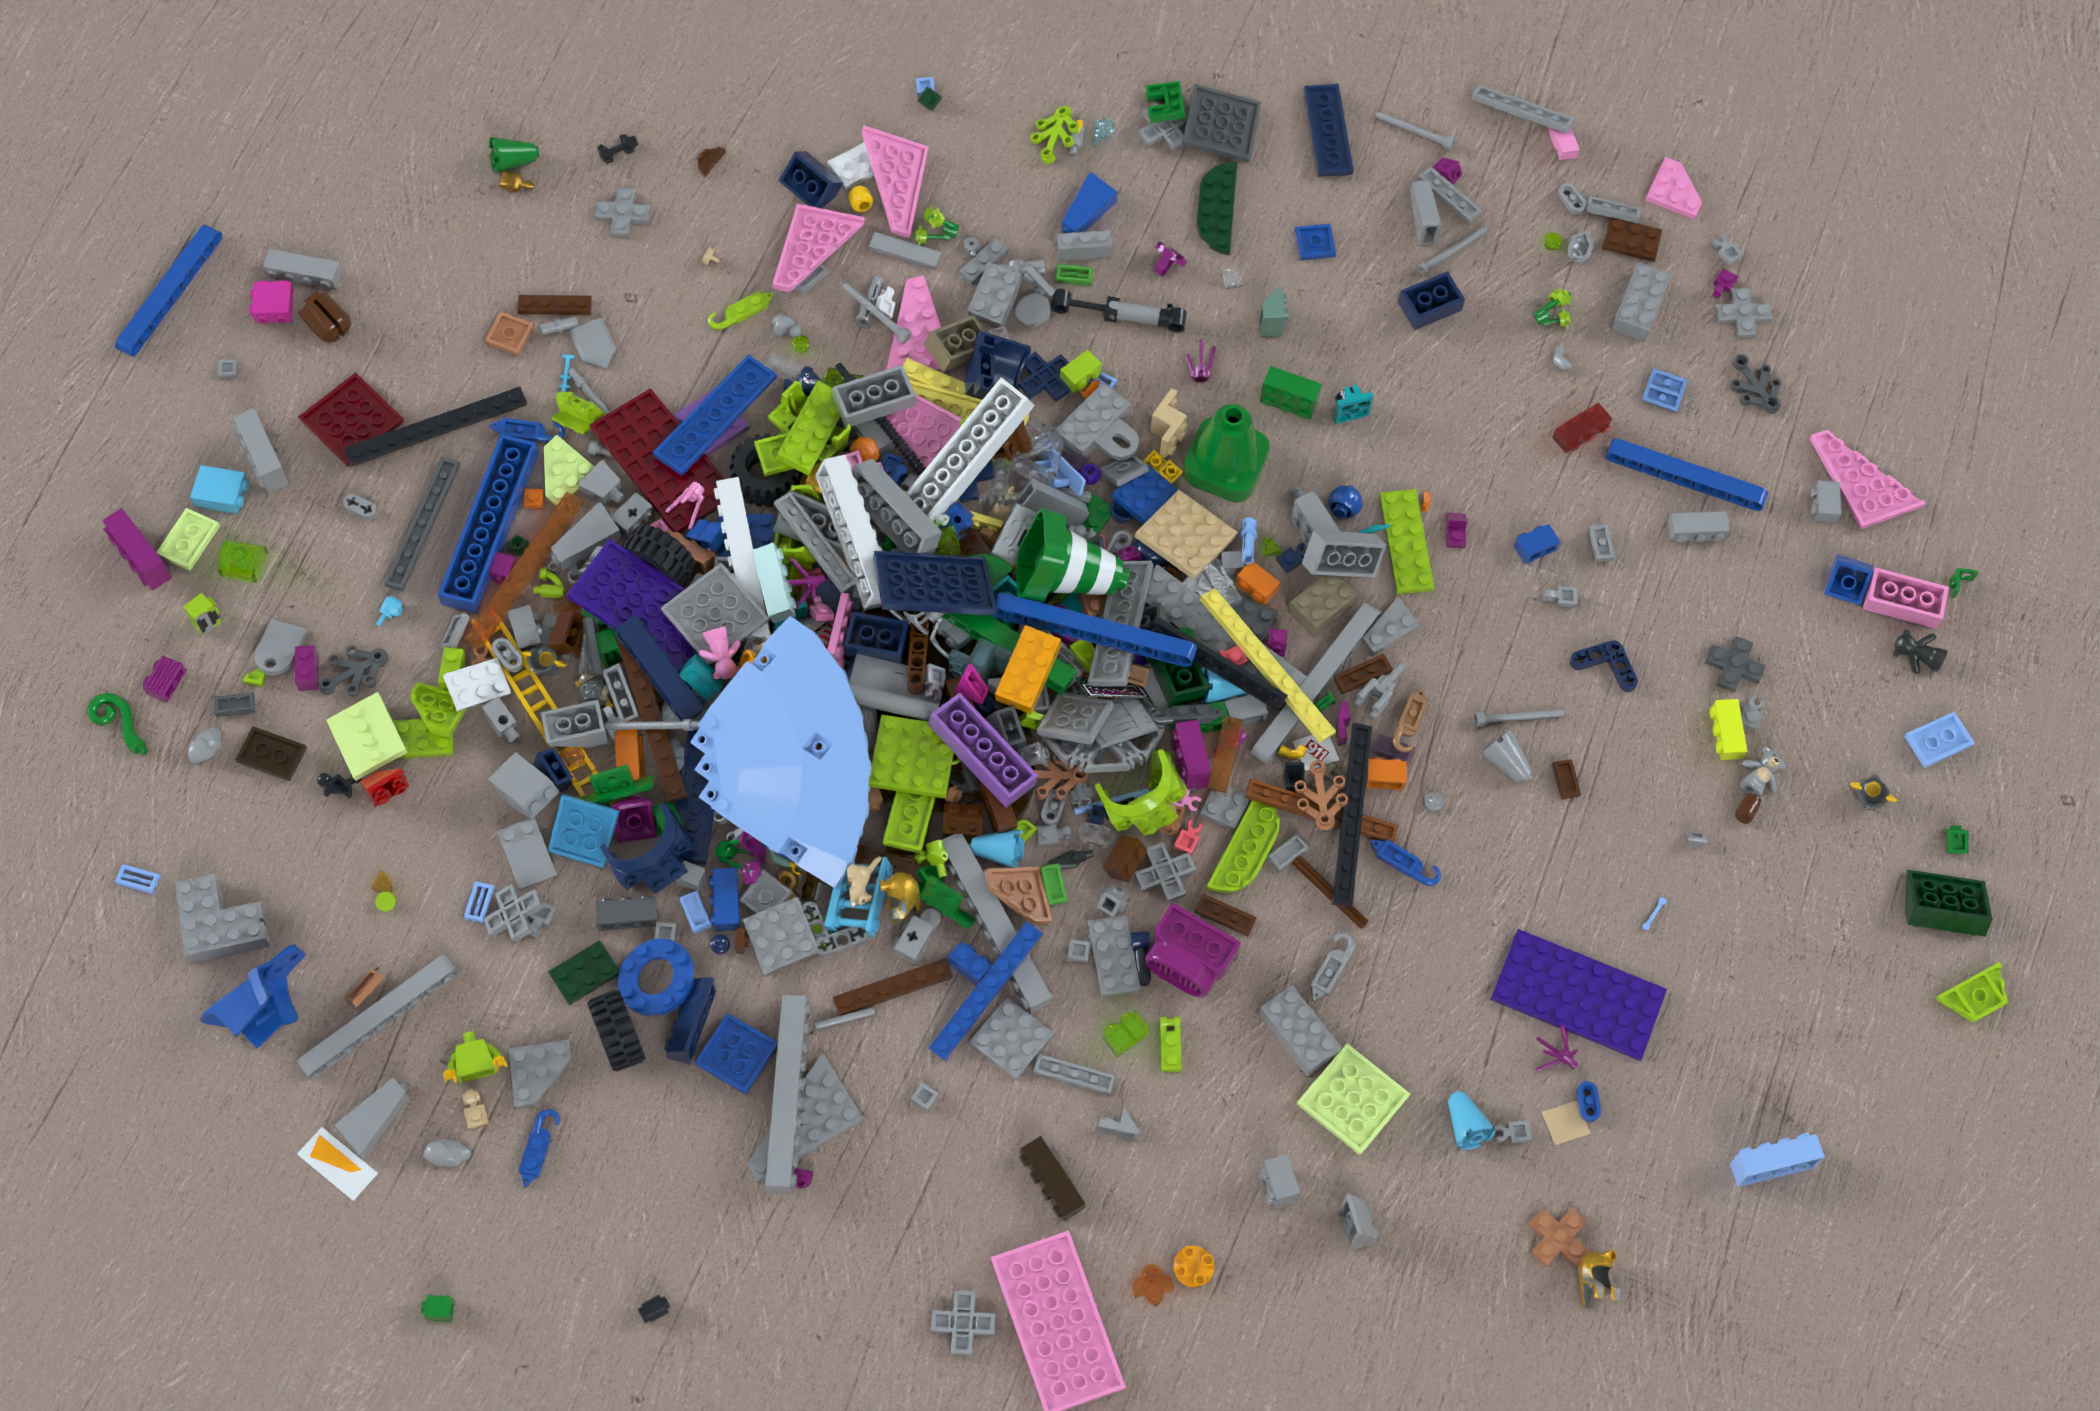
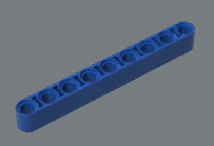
(168, 290)
(1687, 474)

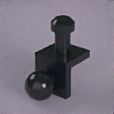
(336, 785)

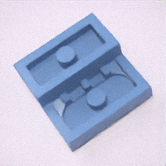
(1664, 390)

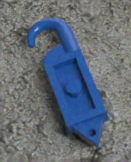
(525, 429)
(1403, 861)
(536, 1148)

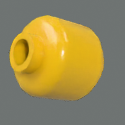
(860, 198)

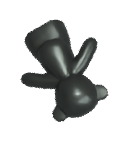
(1931, 656)

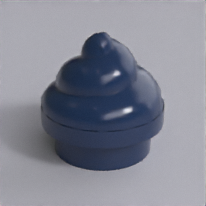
(720, 944)

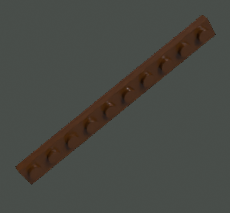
(657, 738)

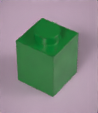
(438, 1308)

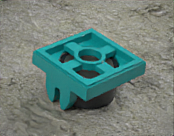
(1352, 404)

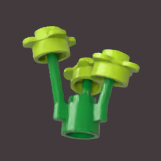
(936, 219)
(1557, 298)

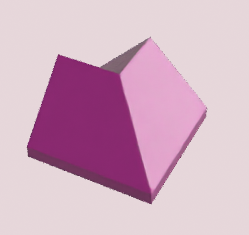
(634, 819)

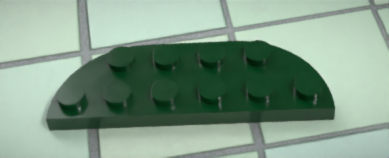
(1217, 207)

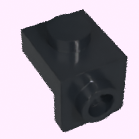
(1292, 773)

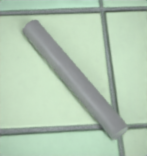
(844, 1018)

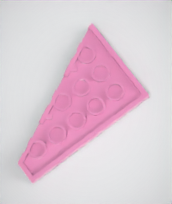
(898, 174)
(920, 318)
(1864, 488)

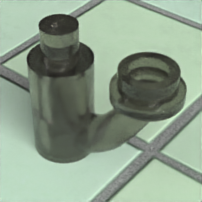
(969, 779)

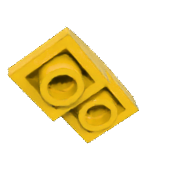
(1164, 468)

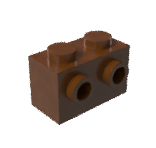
(1124, 858)

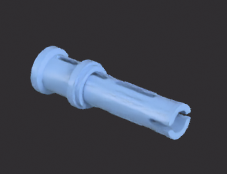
(1248, 536)

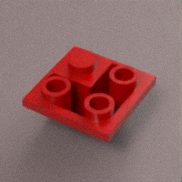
(384, 785)

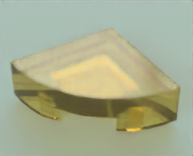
(382, 883)

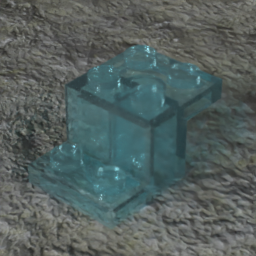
(983, 658)

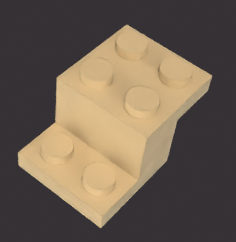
(1168, 424)

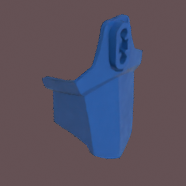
(259, 1003)

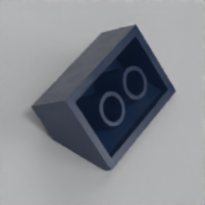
(810, 180)

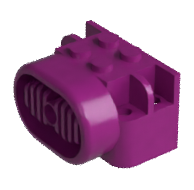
(1190, 952)

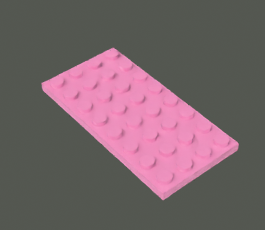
(1057, 1323)

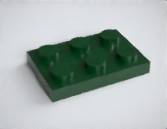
(584, 972)

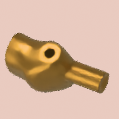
(513, 182)

